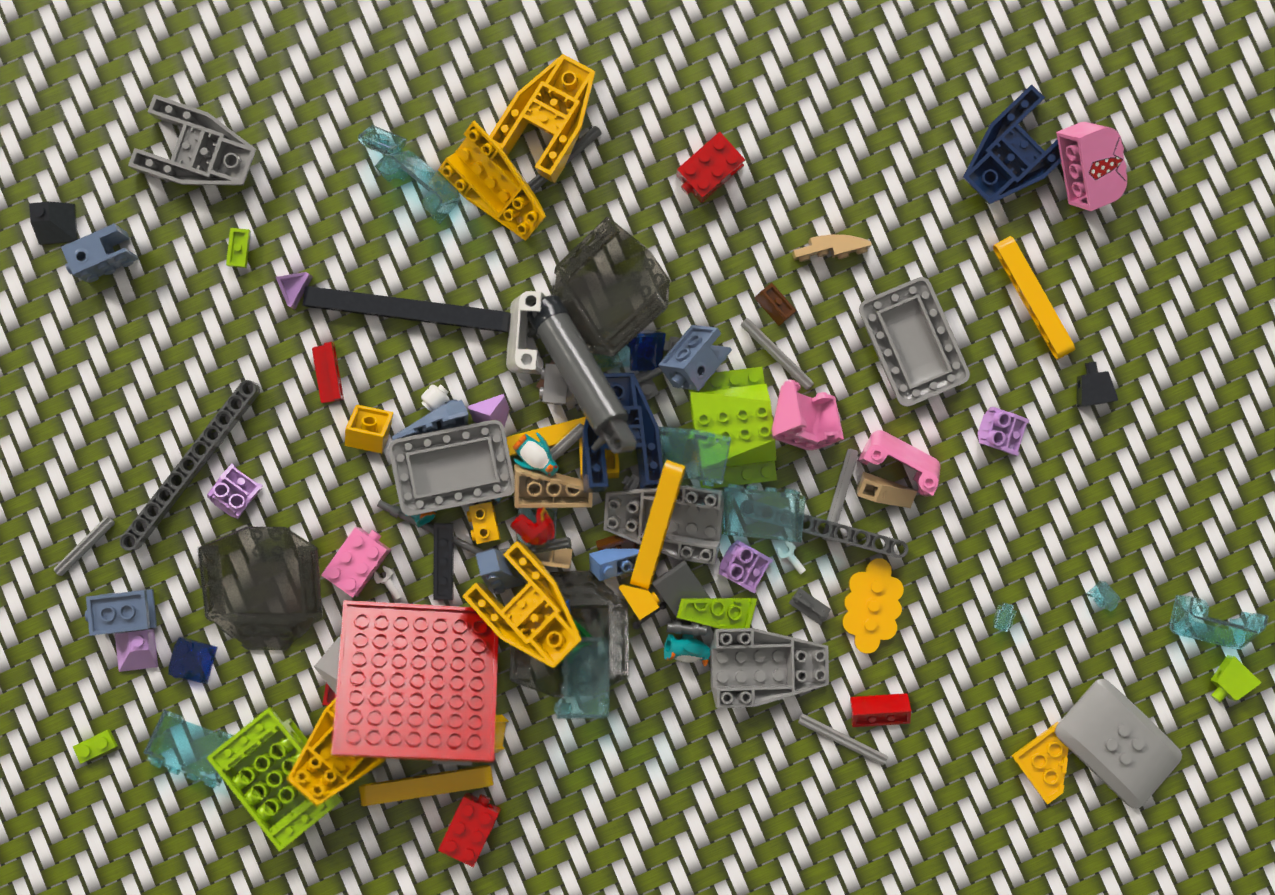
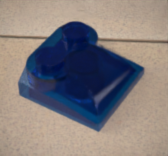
(646, 350)
(192, 660)

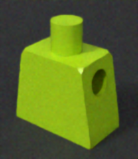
(1232, 680)

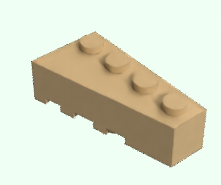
(539, 490)

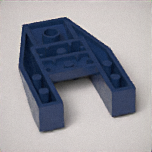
(1008, 155)
(644, 429)

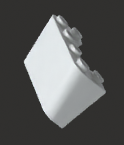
(518, 357)

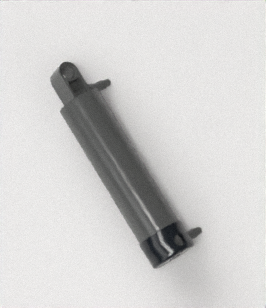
(582, 374)

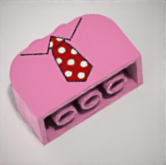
(1092, 165)

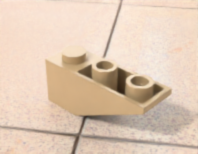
(885, 491)

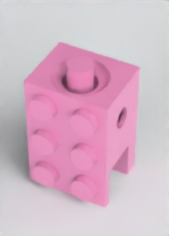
(356, 561)

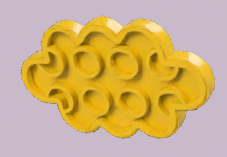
(872, 605)

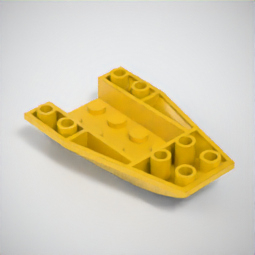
(493, 183)
(319, 773)

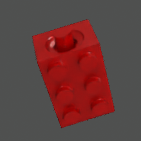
(710, 168)
(470, 828)

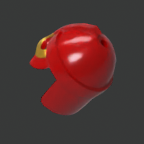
(535, 533)

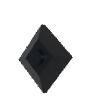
(53, 222)

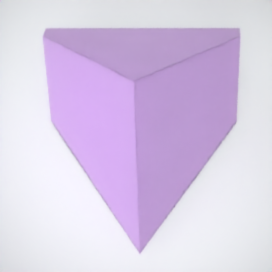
(293, 287)
(490, 409)

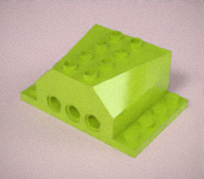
(739, 408)
(257, 770)

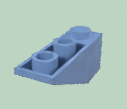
(612, 562)

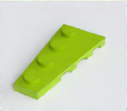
(718, 612)

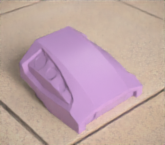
(1002, 430)
(233, 492)
(744, 565)

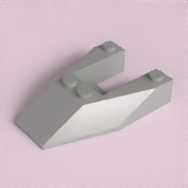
(204, 151)

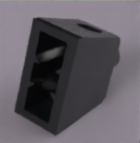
(1095, 387)

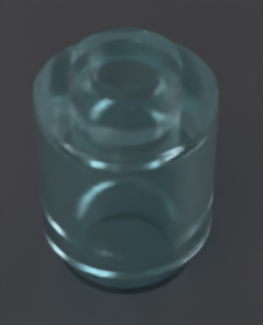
(1004, 617)

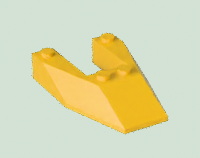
(554, 103)
(536, 617)

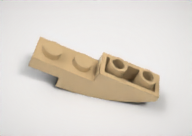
(839, 246)

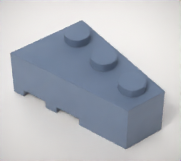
(498, 571)

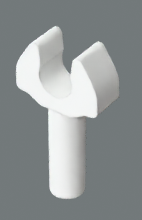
(791, 557)
(388, 582)

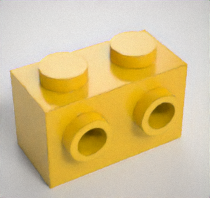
(484, 523)

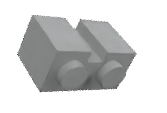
(554, 386)

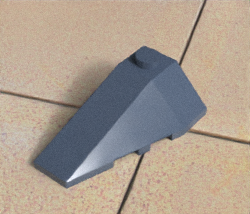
(446, 416)

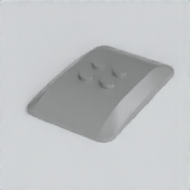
(914, 341)
(452, 467)
(1118, 743)

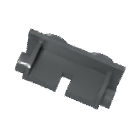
(810, 606)

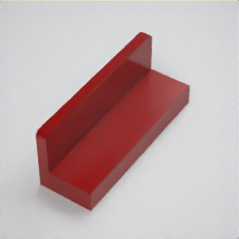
(327, 373)
(880, 710)

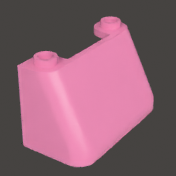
(806, 420)
(927, 467)

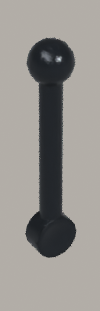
(636, 625)

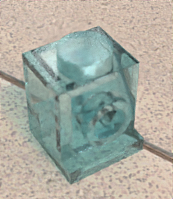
(1104, 596)

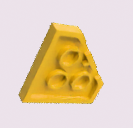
(1044, 764)

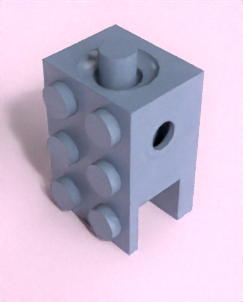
(95, 254)
(694, 358)
(120, 612)

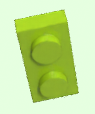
(238, 248)
(95, 746)

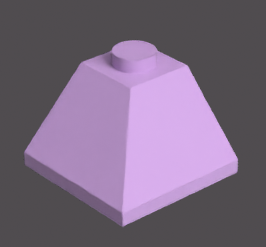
(136, 650)

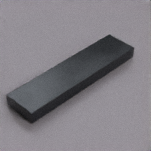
(443, 561)

